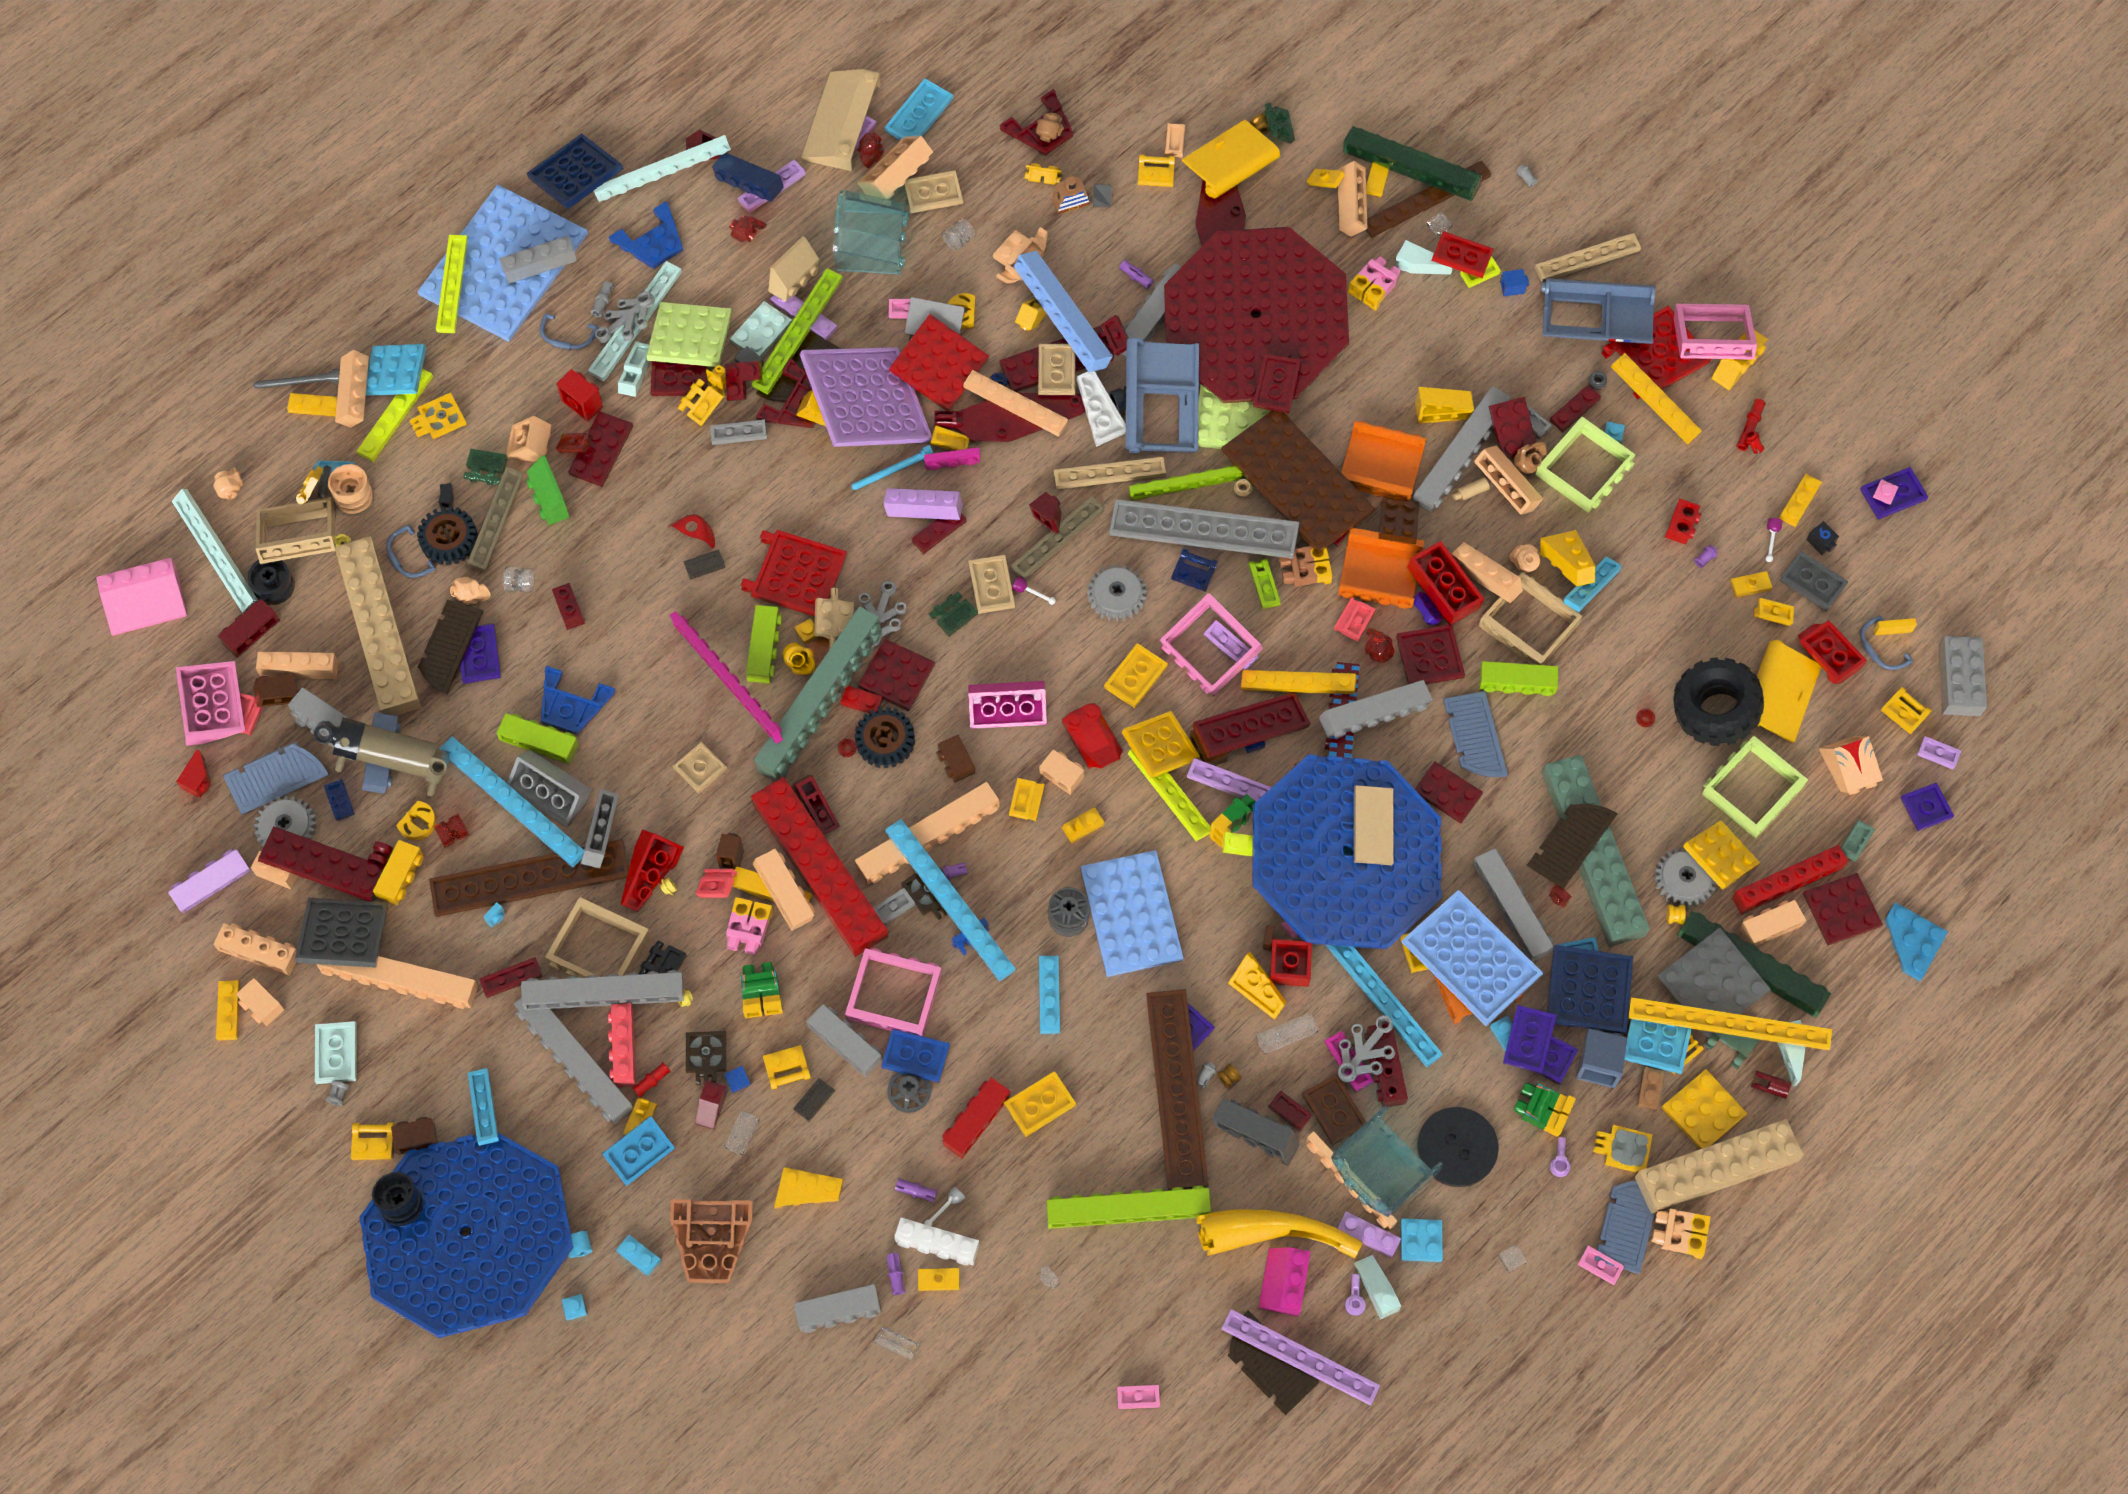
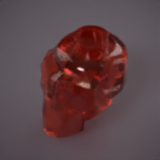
(870, 149)
(744, 228)
(1379, 646)

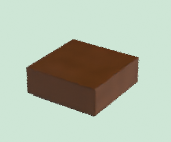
(1268, 937)

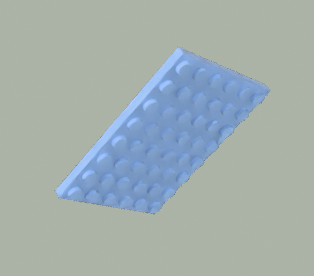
(498, 229)

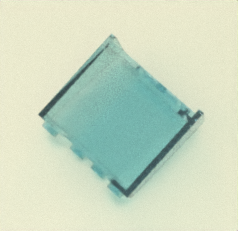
(869, 233)
(1381, 1166)

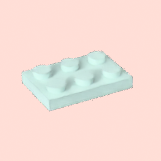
(761, 329)
(335, 1052)

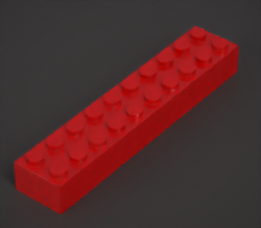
(819, 866)

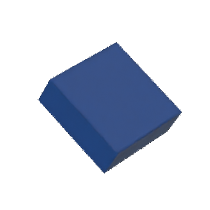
(737, 1079)

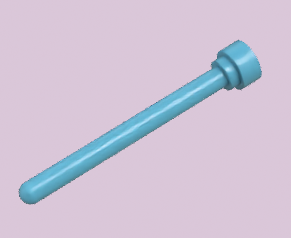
(894, 468)

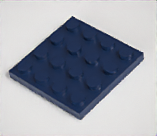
(574, 171)
(1590, 989)

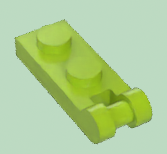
(1264, 584)

